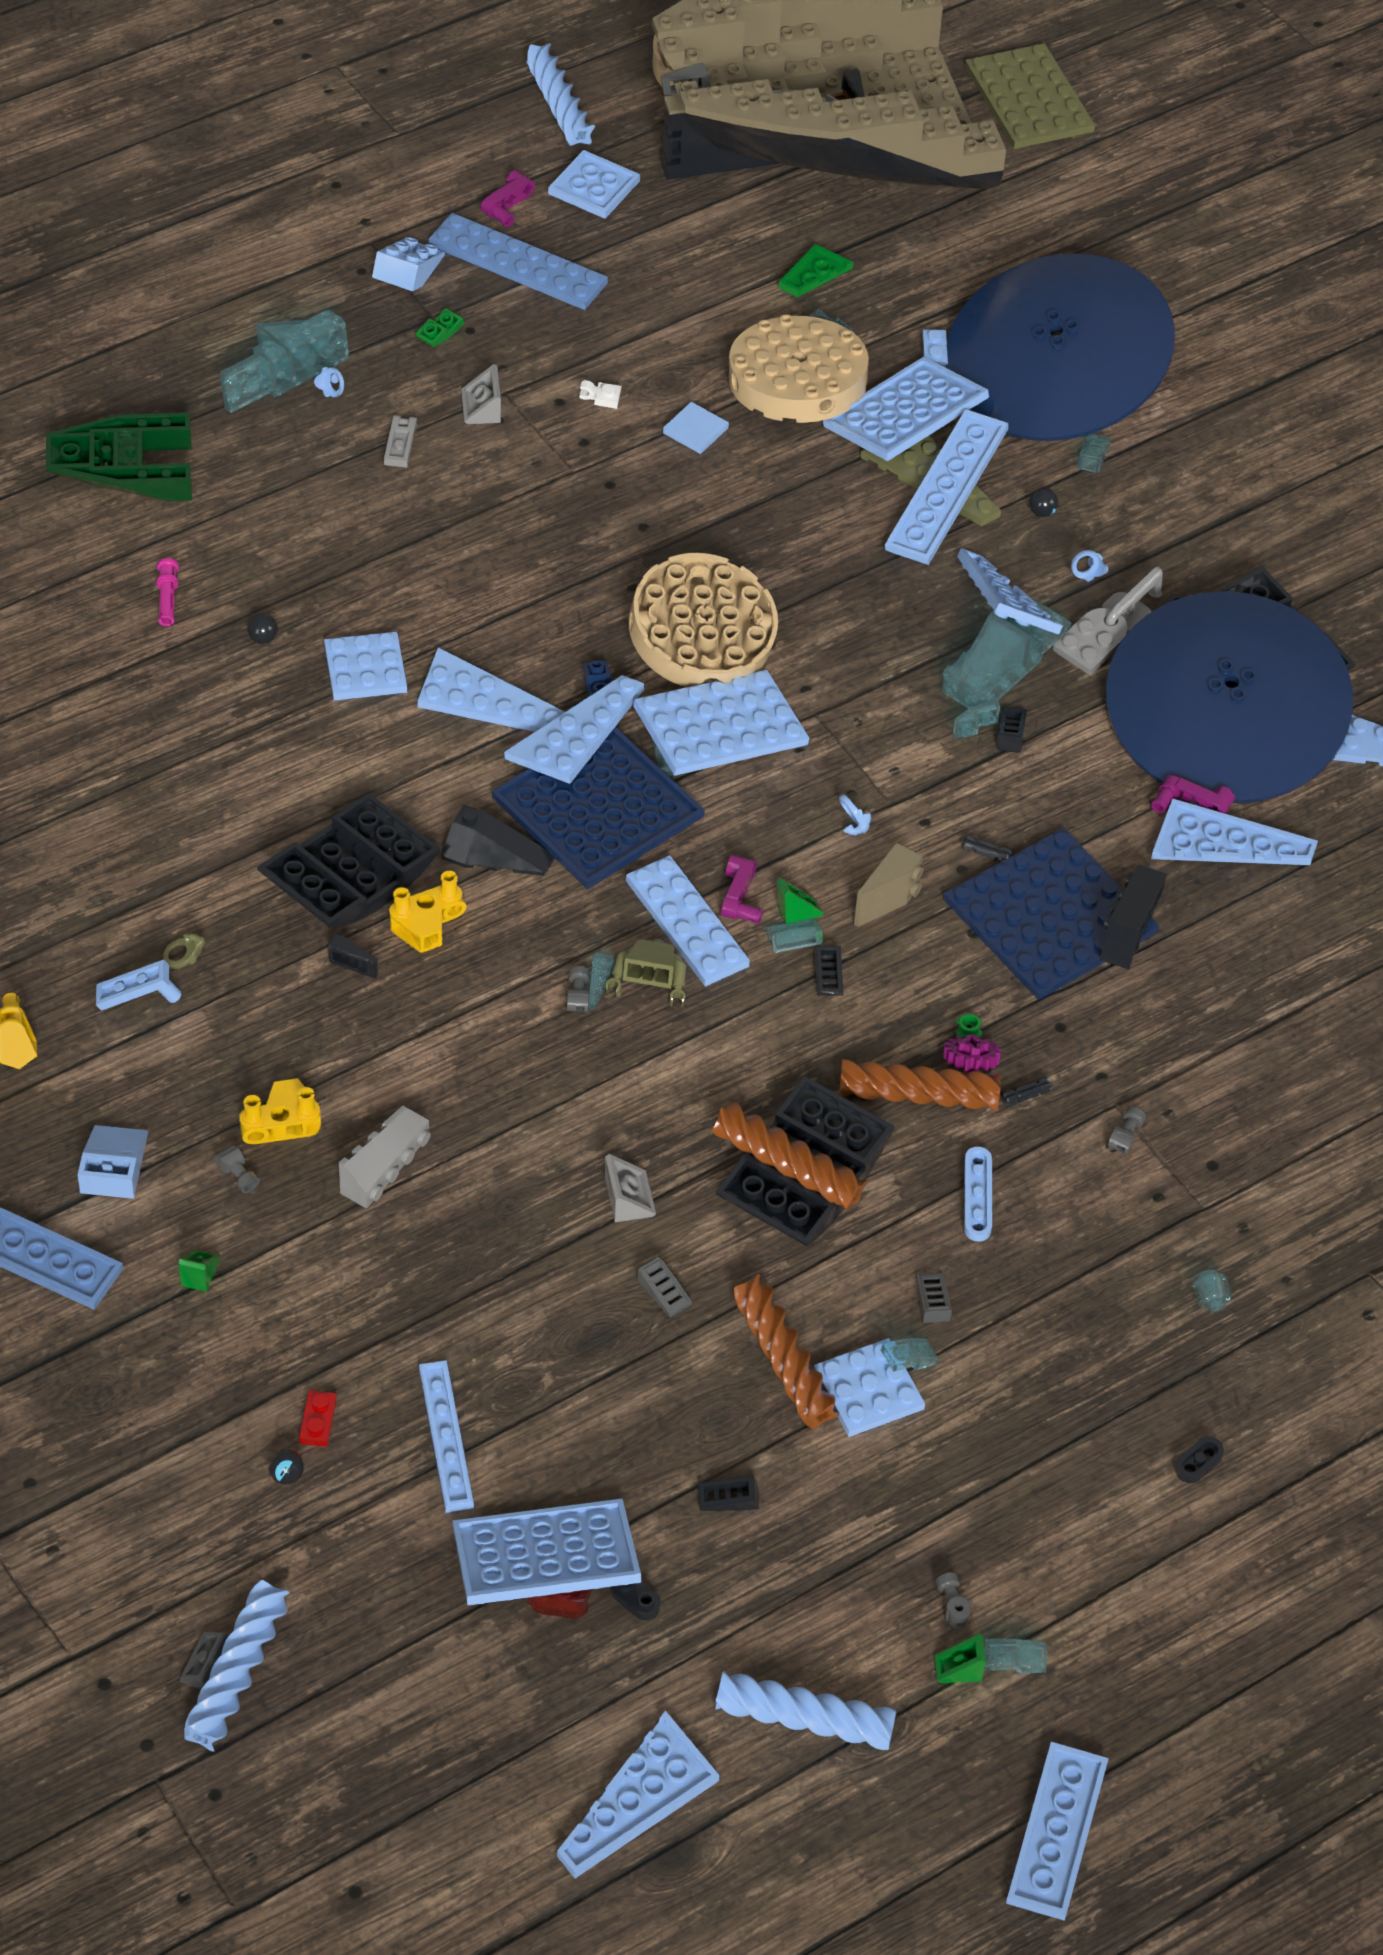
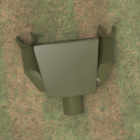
(652, 965)

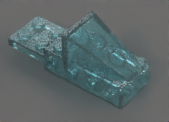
(285, 358)
(999, 658)

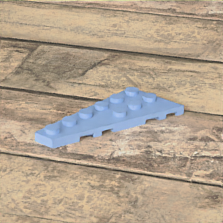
(1002, 597)
(473, 693)
(573, 737)
(1209, 835)
(646, 1789)

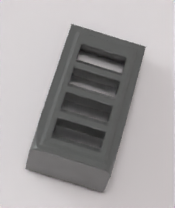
(695, 73)
(654, 1273)
(933, 1313)

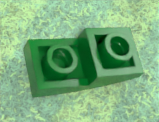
(440, 329)

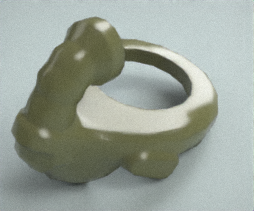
(194, 946)

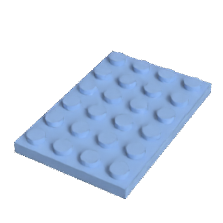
(907, 408)
(720, 722)
(546, 1551)

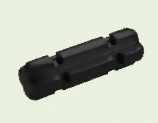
(986, 848)
(1026, 1091)

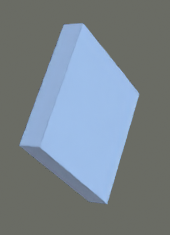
(695, 427)

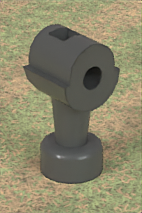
(578, 996)
(1123, 1137)
(232, 1161)
(957, 1607)

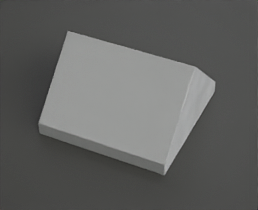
(482, 398)
(628, 1190)

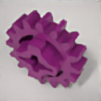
(972, 1053)

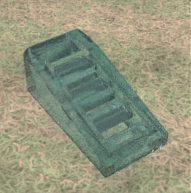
(1093, 453)
(601, 972)

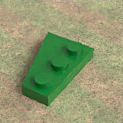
(814, 270)

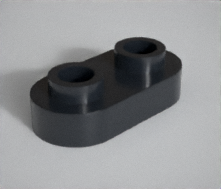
(1197, 1461)
(631, 1598)

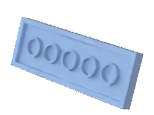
(687, 920)
(1057, 1831)

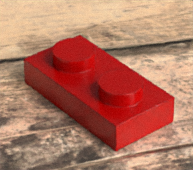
(318, 1418)

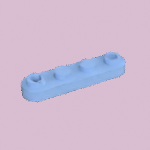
(978, 1193)

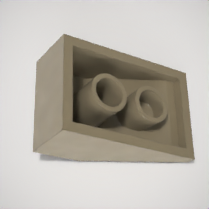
(889, 885)

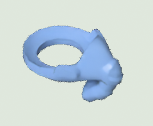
(323, 381)
(1097, 567)
(856, 815)

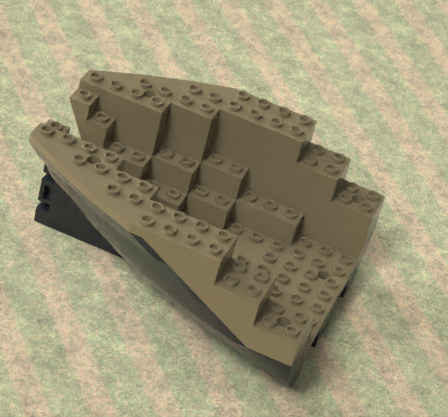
(903, 135)

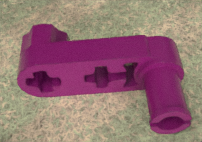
(516, 189)
(1172, 788)
(743, 873)

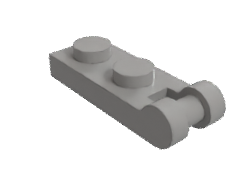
(400, 441)

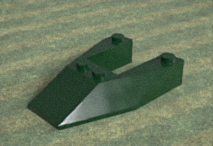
(111, 454)

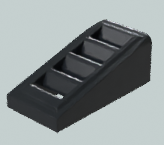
(852, 83)
(1011, 731)
(828, 952)
(351, 956)
(738, 1503)

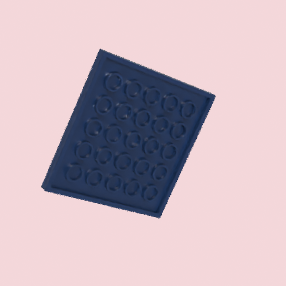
(607, 813)
(1042, 912)

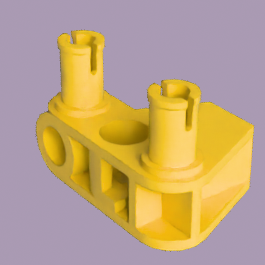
(420, 916)
(17, 1039)
(287, 1115)

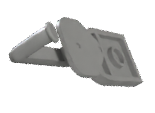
(1101, 630)

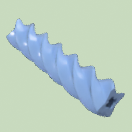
(558, 95)
(231, 1670)
(801, 1709)

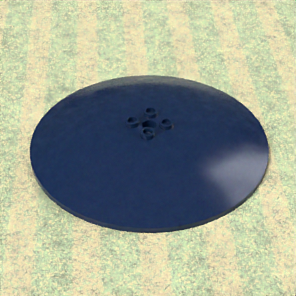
(1073, 383)
(1254, 738)

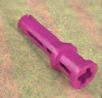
(167, 583)

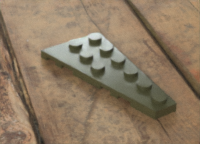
(914, 465)

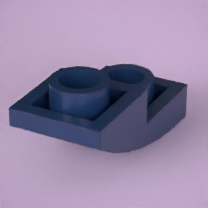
(596, 676)

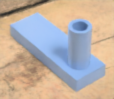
(137, 984)

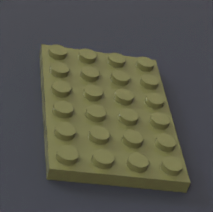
(1029, 96)

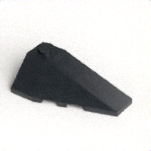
(487, 842)

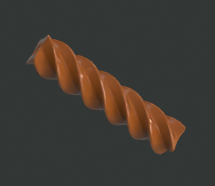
(920, 1085)
(789, 1157)
(787, 1359)

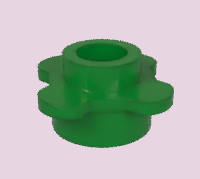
(971, 1021)

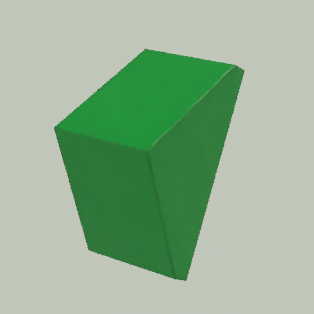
(795, 904)
(198, 1269)
(962, 1662)

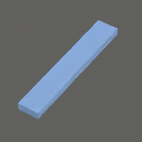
(446, 1436)

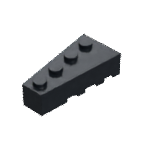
(1131, 915)

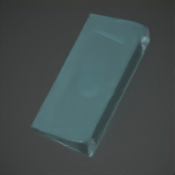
(794, 935)

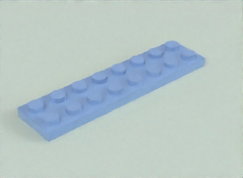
(946, 487)

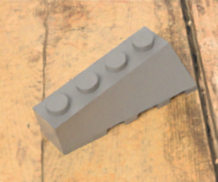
(383, 1156)

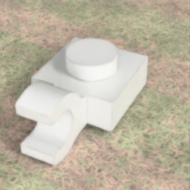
(604, 395)

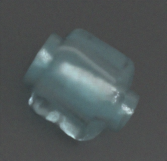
(1212, 1290)

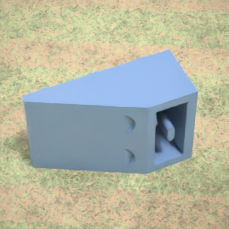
(407, 263)
(112, 1161)

